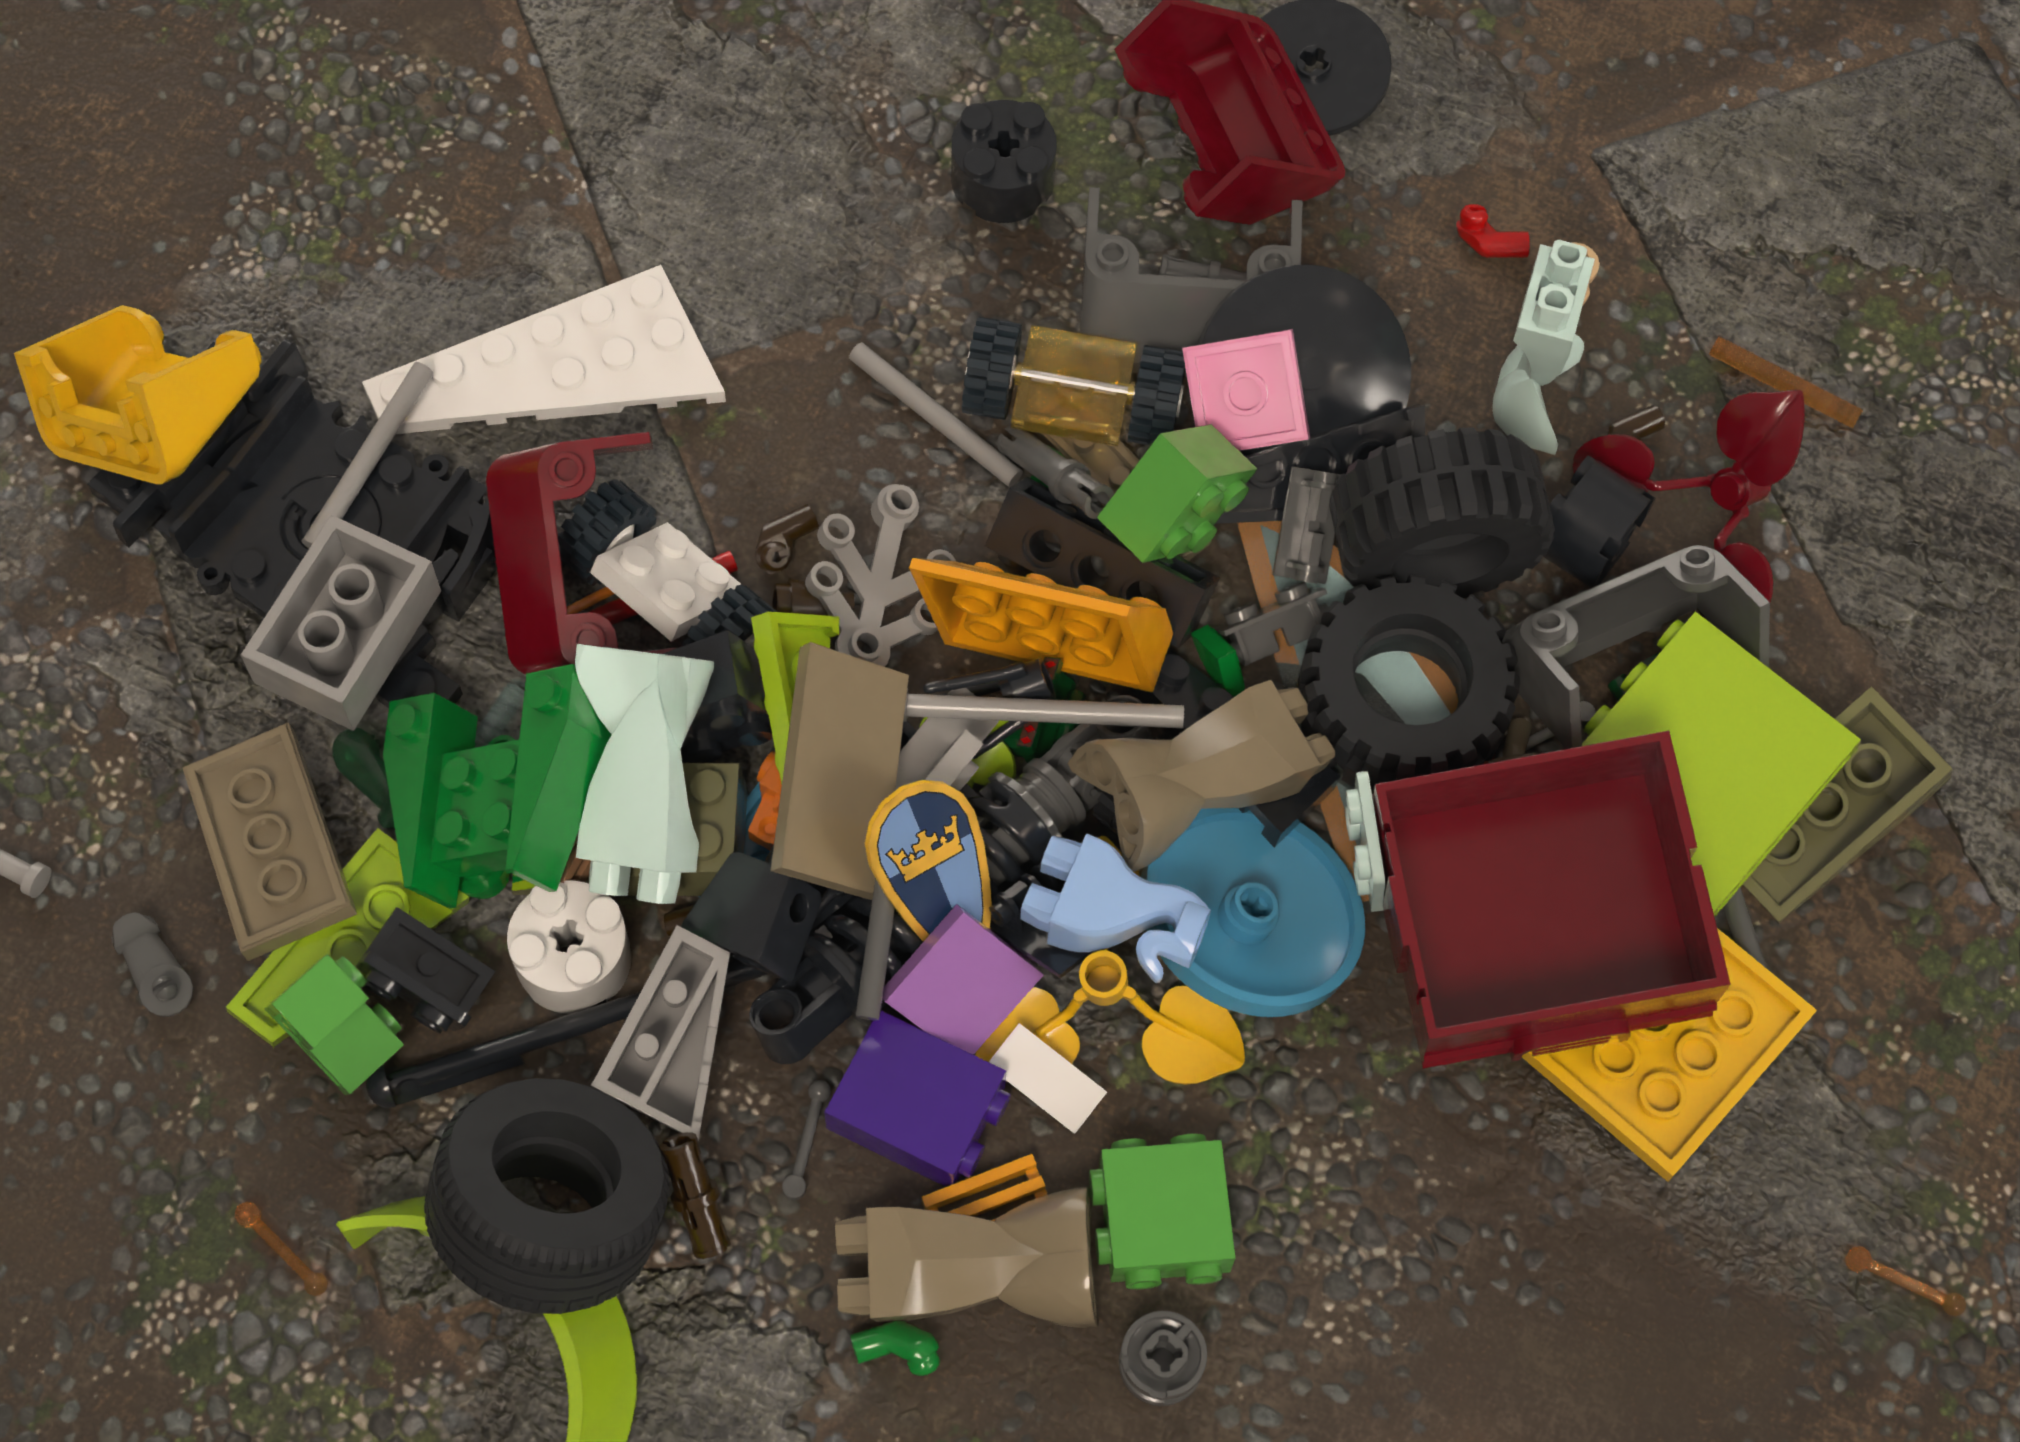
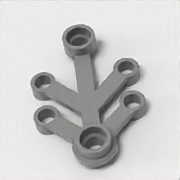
(872, 586)

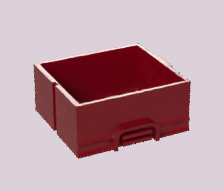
(1547, 901)

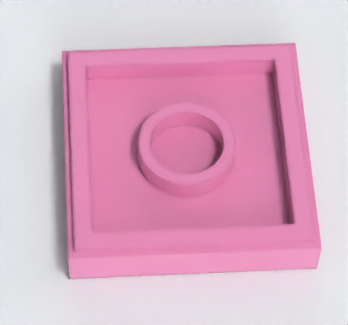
(1248, 389)

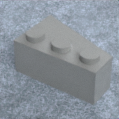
(670, 1035)

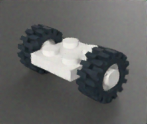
(655, 569)

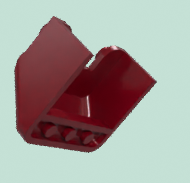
(1237, 106)

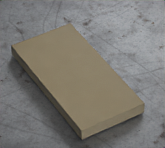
(837, 767)
(268, 841)

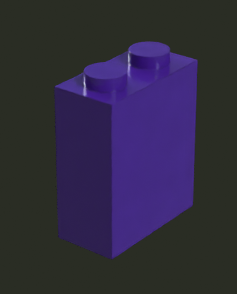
(918, 1100)

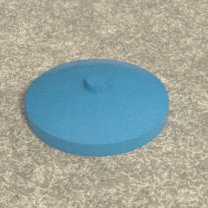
(1279, 919)

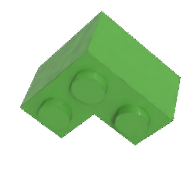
(334, 1024)

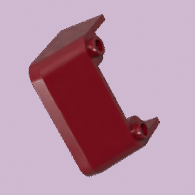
(528, 553)

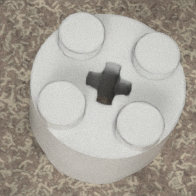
(585, 972)

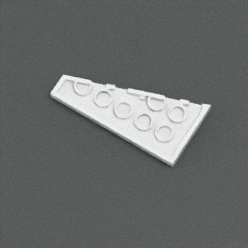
(568, 361)

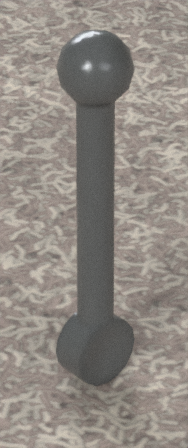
(794, 1185)

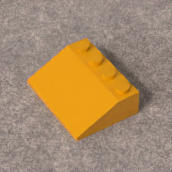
(1035, 618)

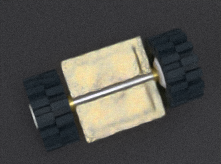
(1072, 383)

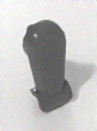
(155, 971)

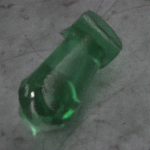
(360, 761)

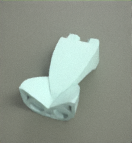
(1544, 343)
(638, 793)

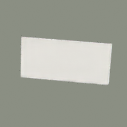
(1047, 1078)

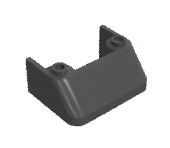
(1160, 308)
(1625, 608)

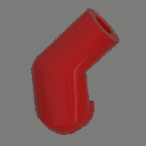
(1486, 240)

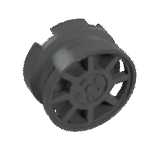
(1162, 1358)

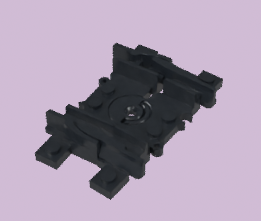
(267, 478)

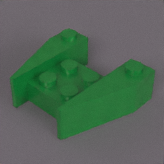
(495, 803)

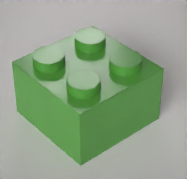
(1178, 493)

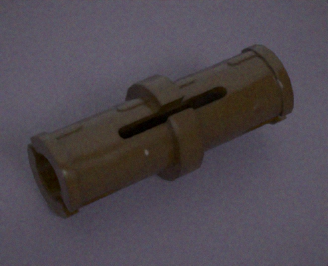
(695, 1195)

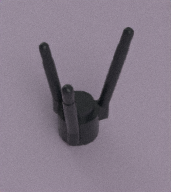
(1017, 680)

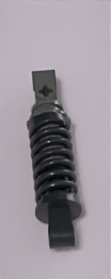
(1015, 827)

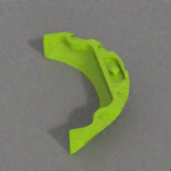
(591, 1341)

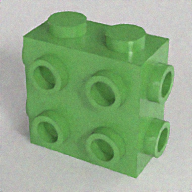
(1163, 1211)

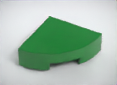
(1219, 659)

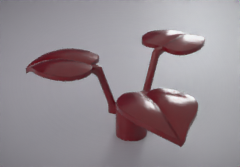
(1754, 429)

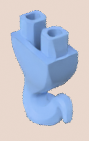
(1110, 904)

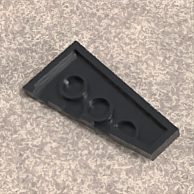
(1323, 452)
(1187, 686)

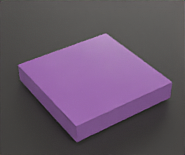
(961, 982)

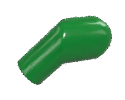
(901, 1340)

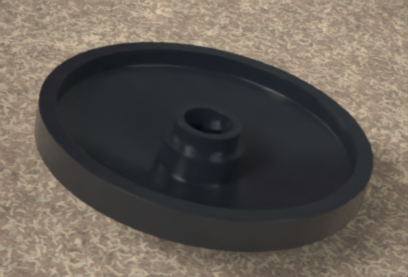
(1344, 336)

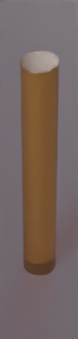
(1784, 380)

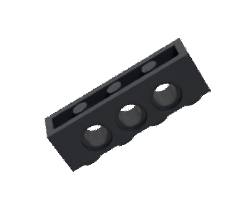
(1020, 544)

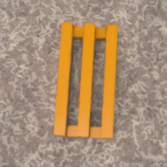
(986, 1180)

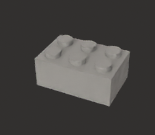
(341, 622)

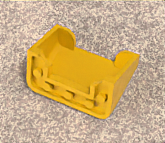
(124, 403)

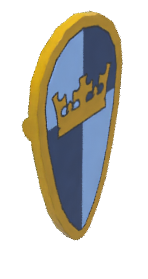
(929, 855)

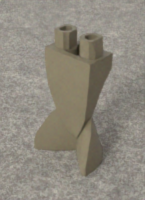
(1228, 759)
(951, 1261)

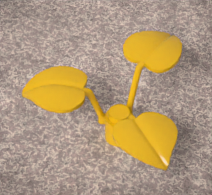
(1183, 1045)

